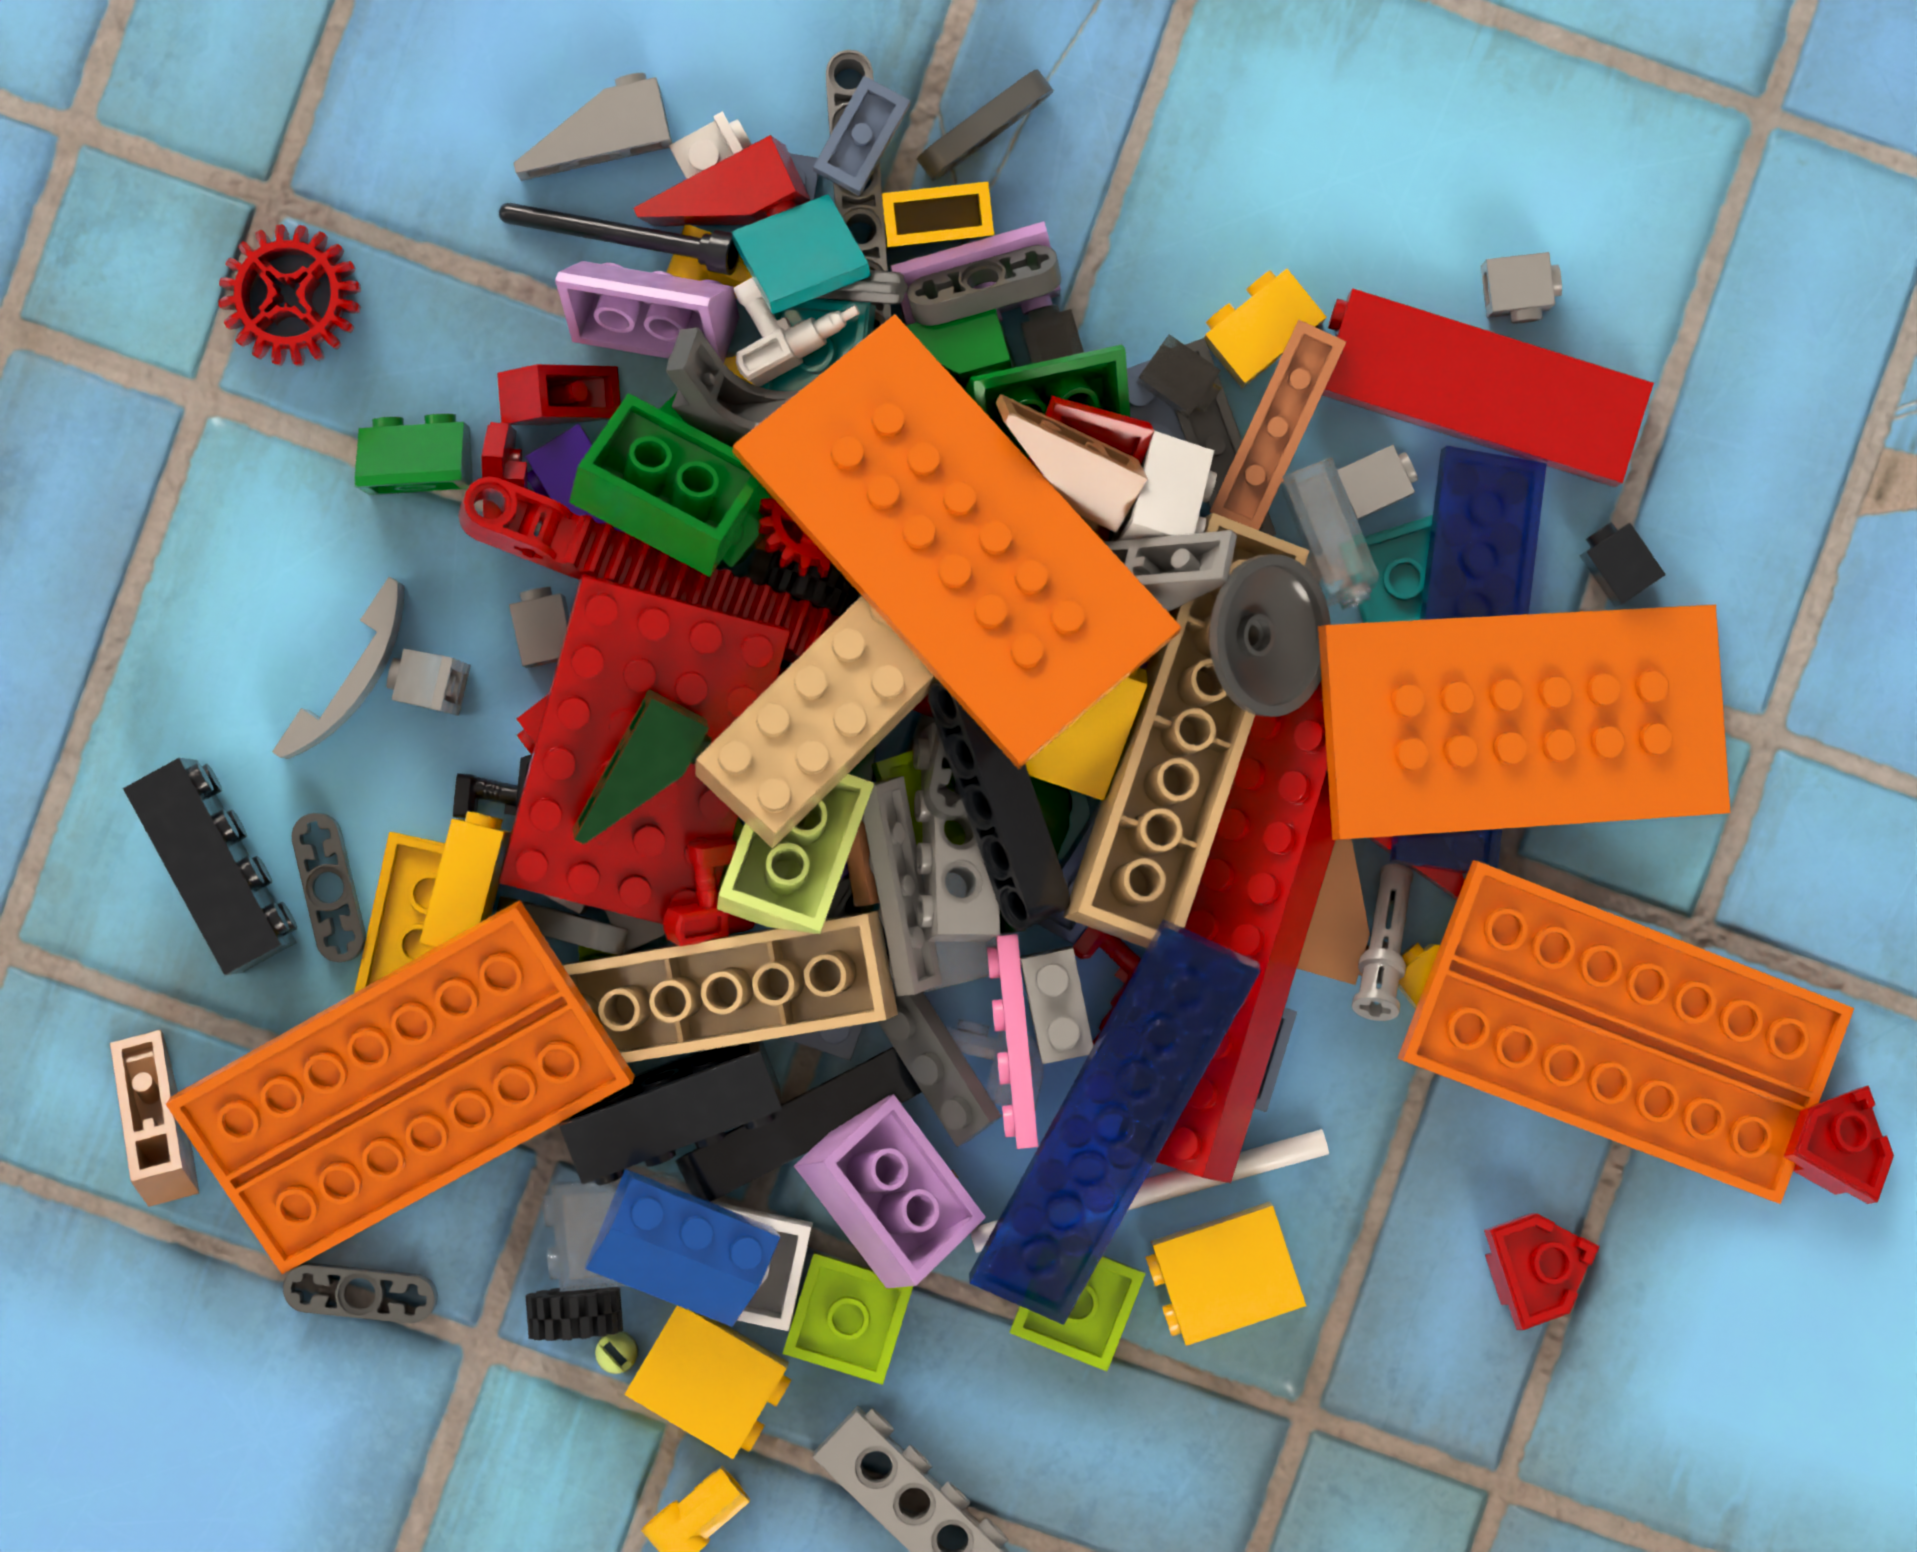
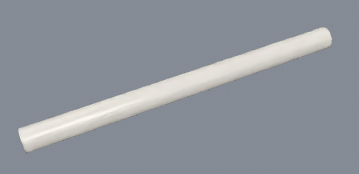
(1181, 1183)

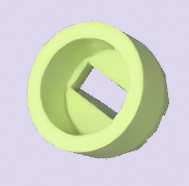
(624, 1344)

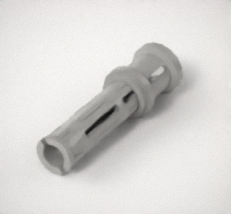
(1383, 959)

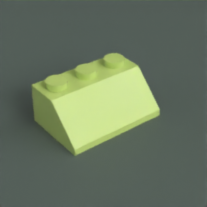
(799, 876)

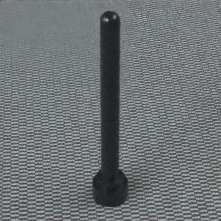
(712, 250)

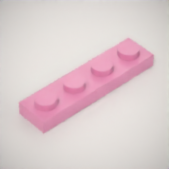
(1015, 1063)

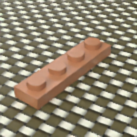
(1278, 425)

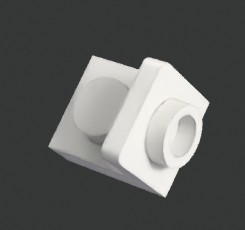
(709, 145)

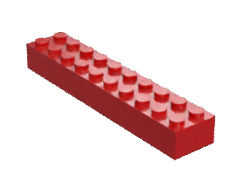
(1260, 904)

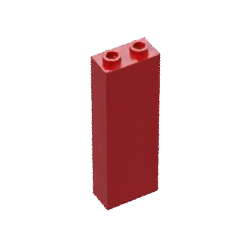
(1486, 388)

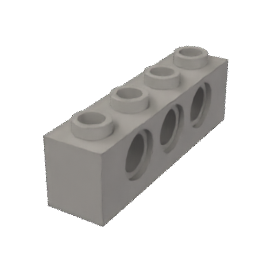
(941, 913)
(864, 1433)

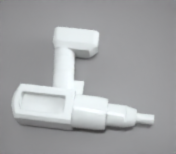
(781, 344)

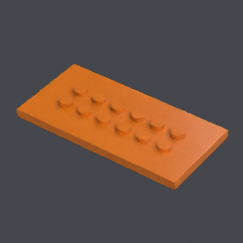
(956, 540)
(1523, 720)
(1623, 1031)
(401, 1088)

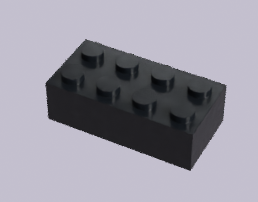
(211, 865)
(673, 1108)

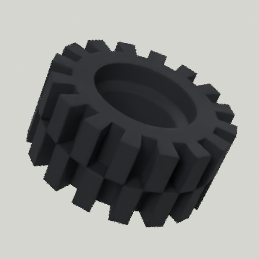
(828, 592)
(573, 1313)

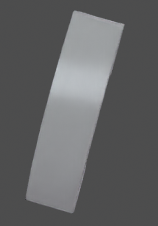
(384, 617)

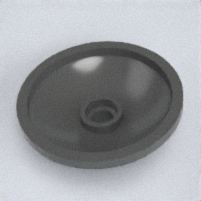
(1268, 635)

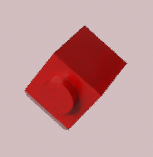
(558, 394)

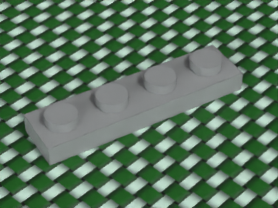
(898, 885)

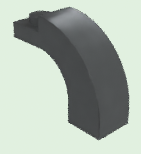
(712, 395)

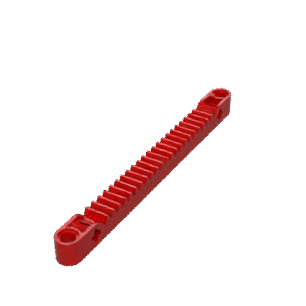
(582, 546)

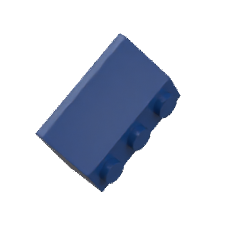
(682, 1248)

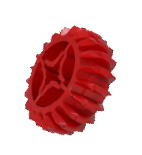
(271, 312)

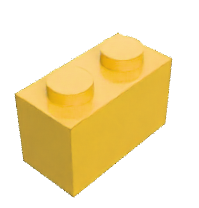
(1259, 329)

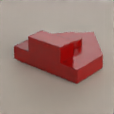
(501, 461)
(1842, 1146)
(1537, 1268)

